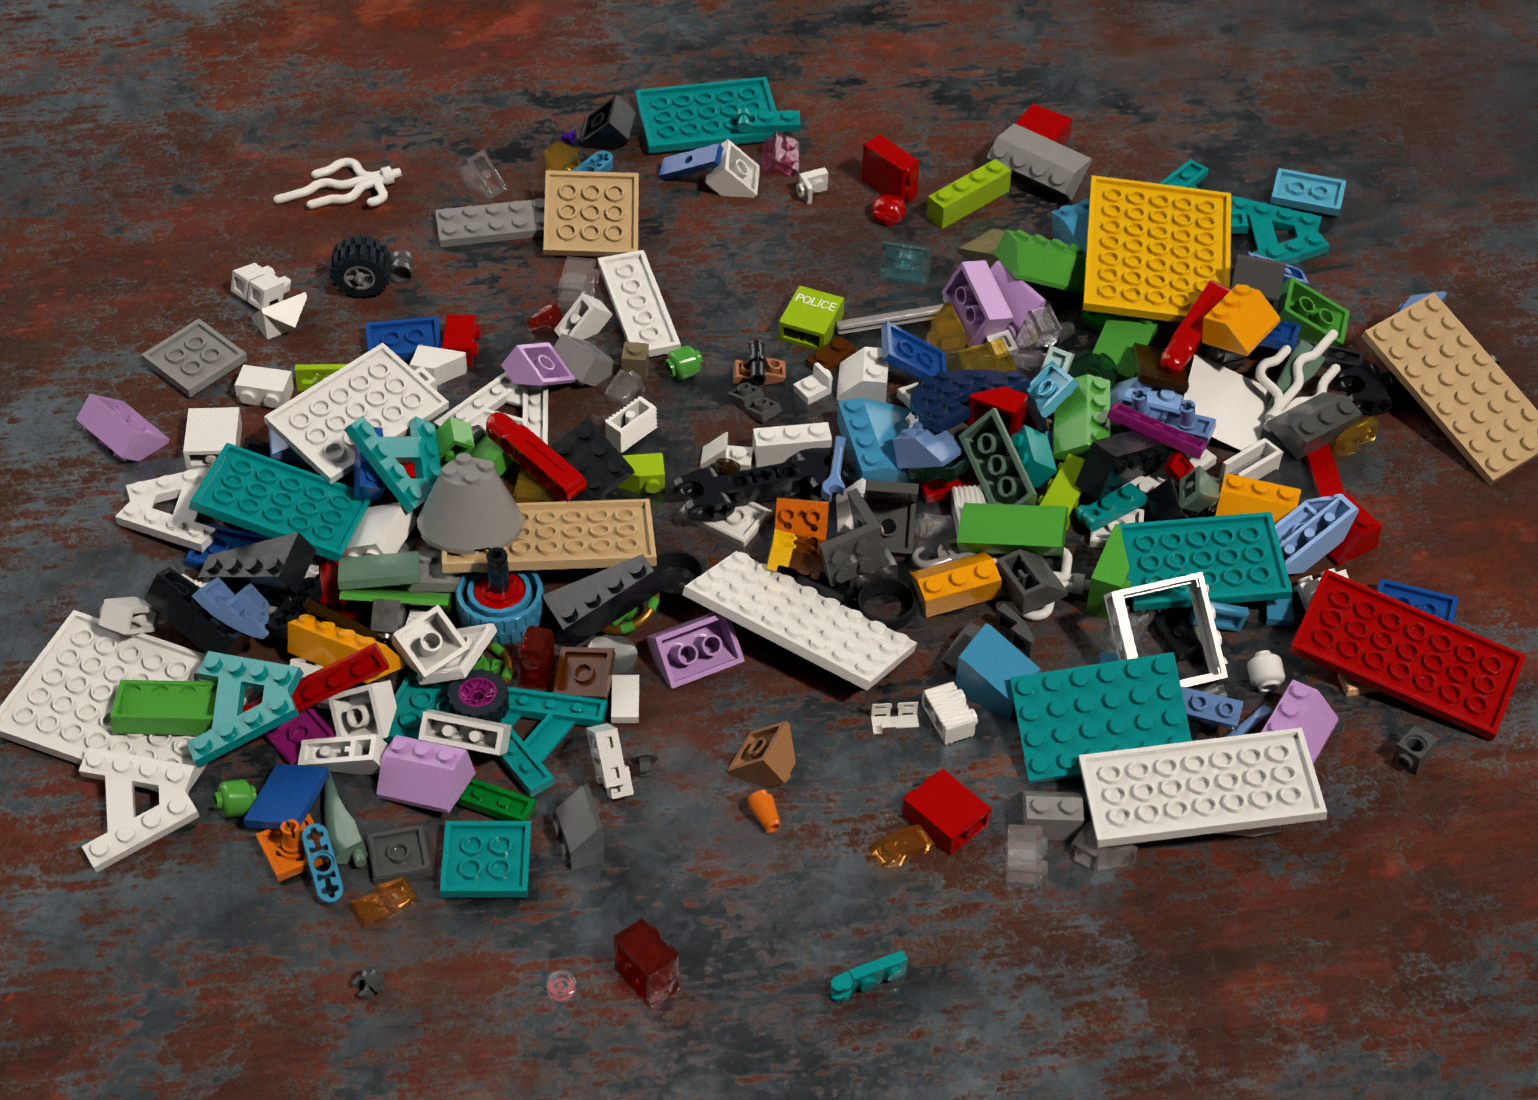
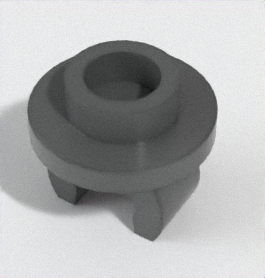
(644, 758)
(374, 982)

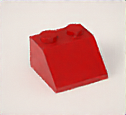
(1008, 402)
(1360, 538)

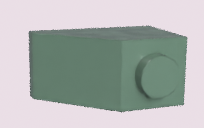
(1198, 490)

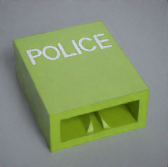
(811, 318)

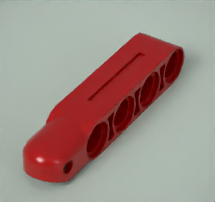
(1190, 332)
(535, 457)

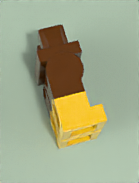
(796, 553)

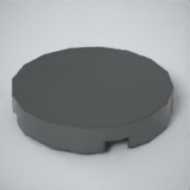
(625, 650)

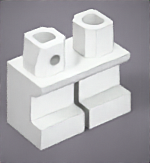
(259, 285)

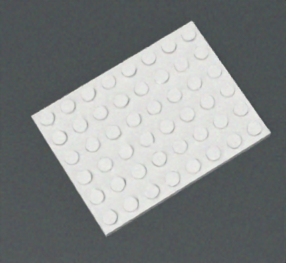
(72, 687)

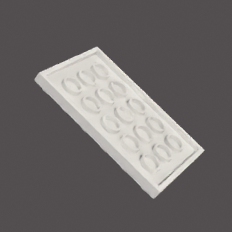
(371, 386)

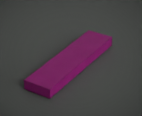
(1157, 430)

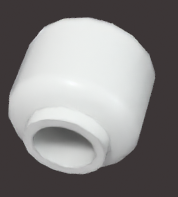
(1266, 671)

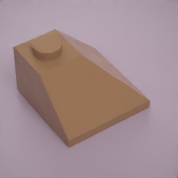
(765, 756)

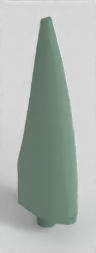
(1309, 369)
(342, 828)

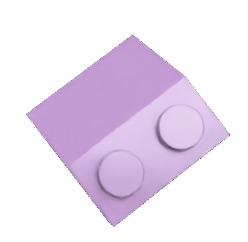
(536, 365)

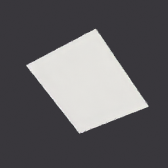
(1230, 399)

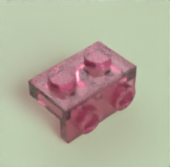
(781, 153)

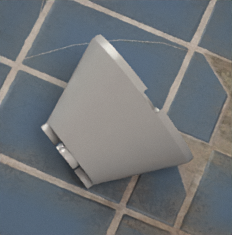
(469, 508)

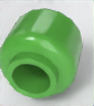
(683, 363)
(234, 798)

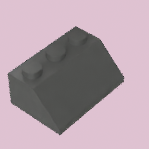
(1314, 423)

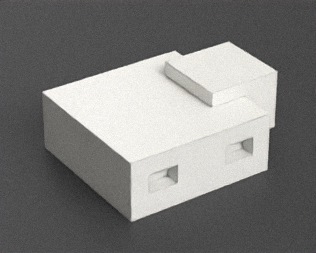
(609, 760)

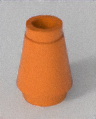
(763, 808)

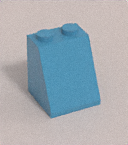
(986, 671)

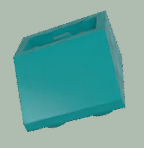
(1034, 454)

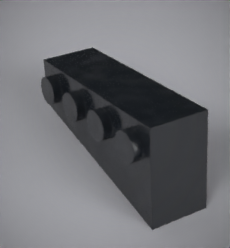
(603, 597)

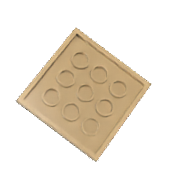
(590, 213)

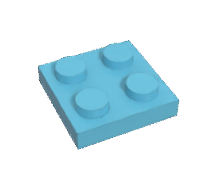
(1051, 388)

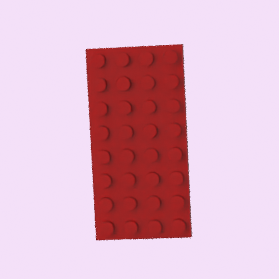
(1408, 654)

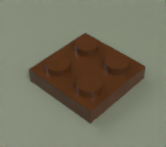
(585, 672)

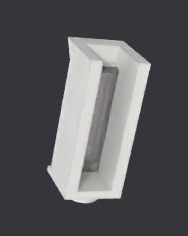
(1253, 461)

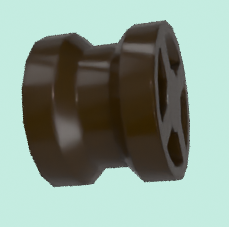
(726, 466)

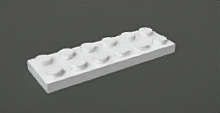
(638, 301)

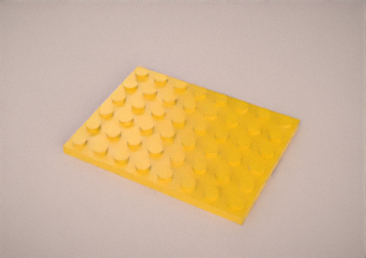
(1153, 247)

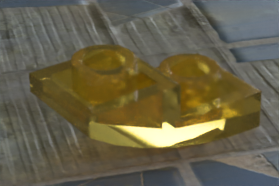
(1352, 437)

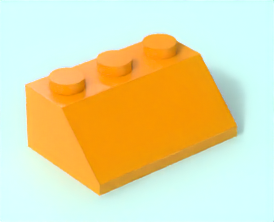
(1239, 321)
(1250, 495)
(957, 584)

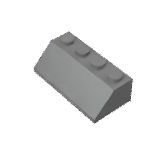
(1040, 160)

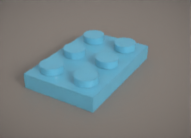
(1308, 192)

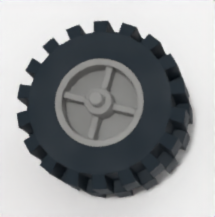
(360, 266)

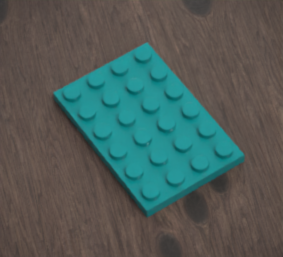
(701, 113)
(279, 501)
(1233, 552)
(1096, 712)

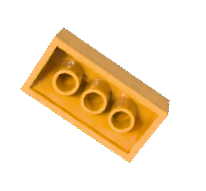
(327, 643)

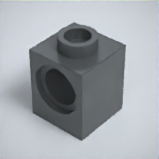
(1414, 750)

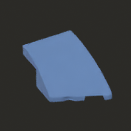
(242, 611)

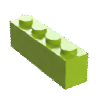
(968, 193)
(1062, 489)

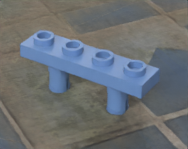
(1183, 419)
(1212, 709)

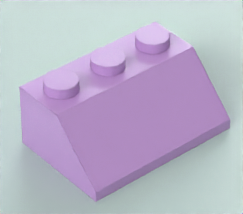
(1018, 296)
(977, 301)
(120, 428)
(695, 649)
(1304, 709)
(423, 774)

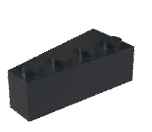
(1118, 461)
(269, 565)
(173, 599)

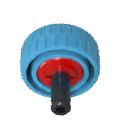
(501, 598)

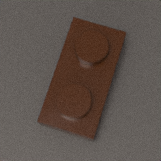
(831, 354)

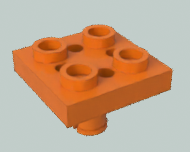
(802, 516)
(288, 844)

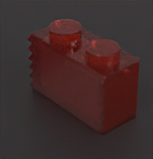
(536, 657)

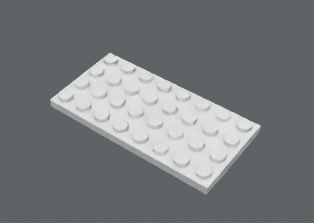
(800, 619)
(1201, 787)

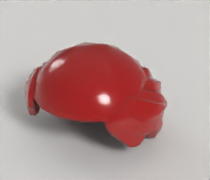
(888, 209)

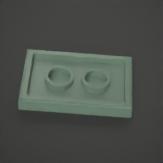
(379, 570)

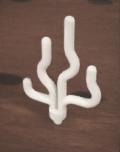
(364, 181)
(1282, 401)
(1072, 582)

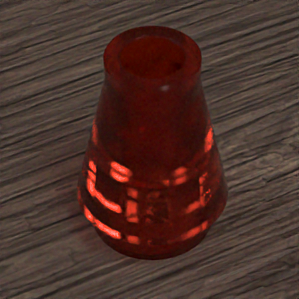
(545, 317)

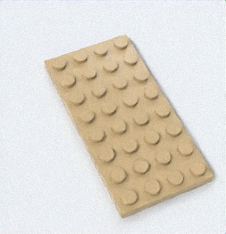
(1458, 386)
(571, 537)

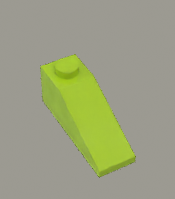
(648, 474)

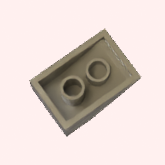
(983, 247)

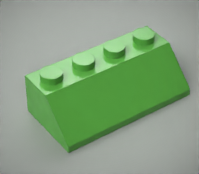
(1042, 260)
(1081, 418)

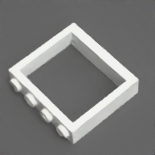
(1204, 615)

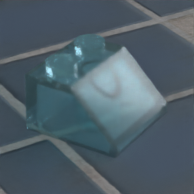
(905, 263)

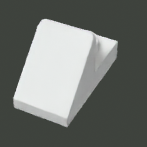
(720, 449)

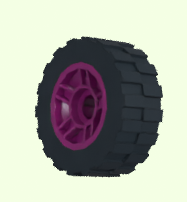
(479, 696)

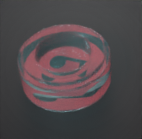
(561, 985)

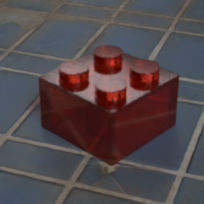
(646, 963)

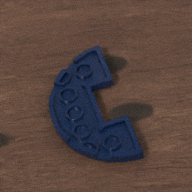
(940, 397)

